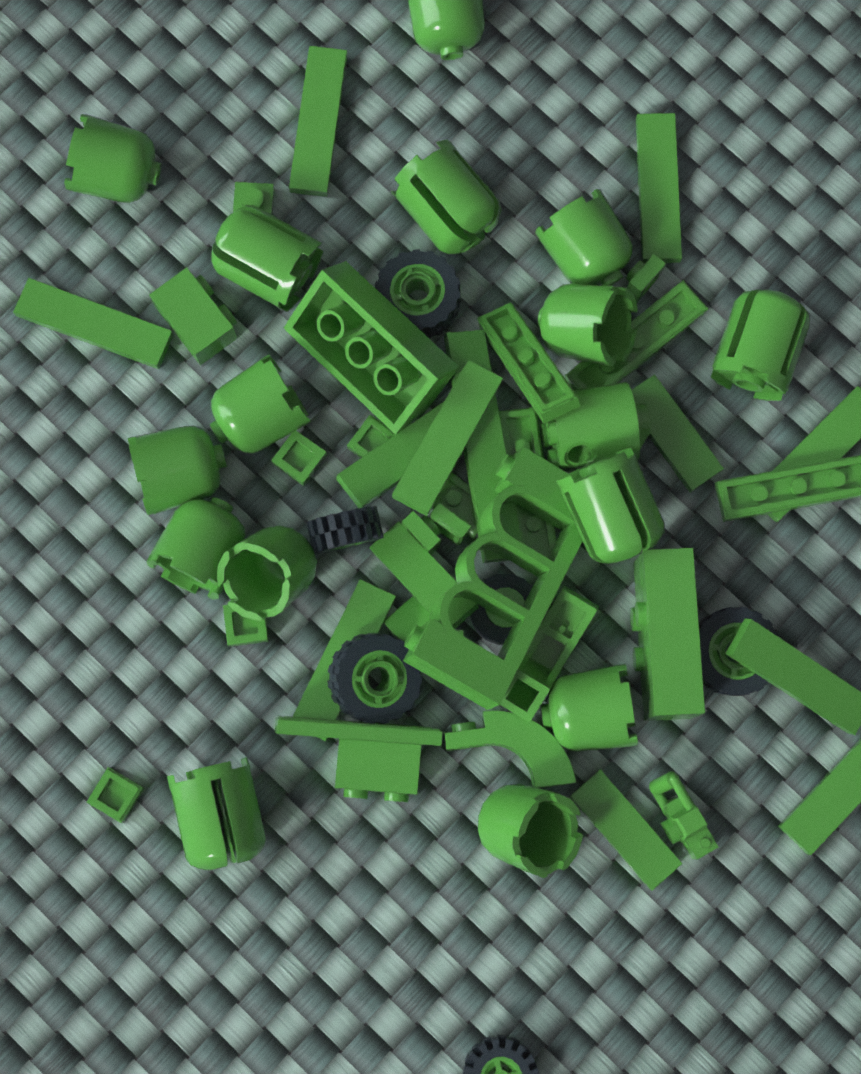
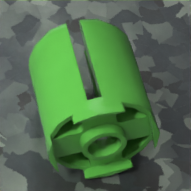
(448, 199)
(265, 255)
(761, 344)
(613, 508)
(200, 821)

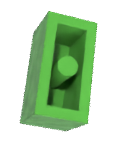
(194, 315)
(378, 768)

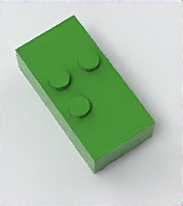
(370, 346)
(667, 634)

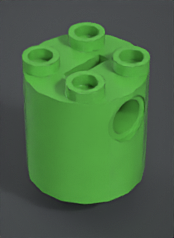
(598, 428)

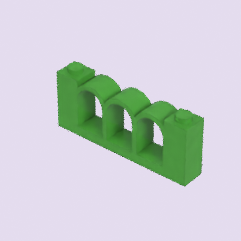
(456, 660)

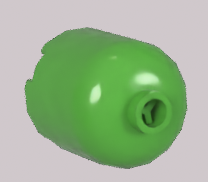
(447, 25)
(111, 161)
(587, 241)
(589, 323)
(256, 408)
(176, 466)
(195, 544)
(267, 572)
(591, 710)
(530, 828)

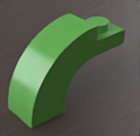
(548, 653)
(530, 741)

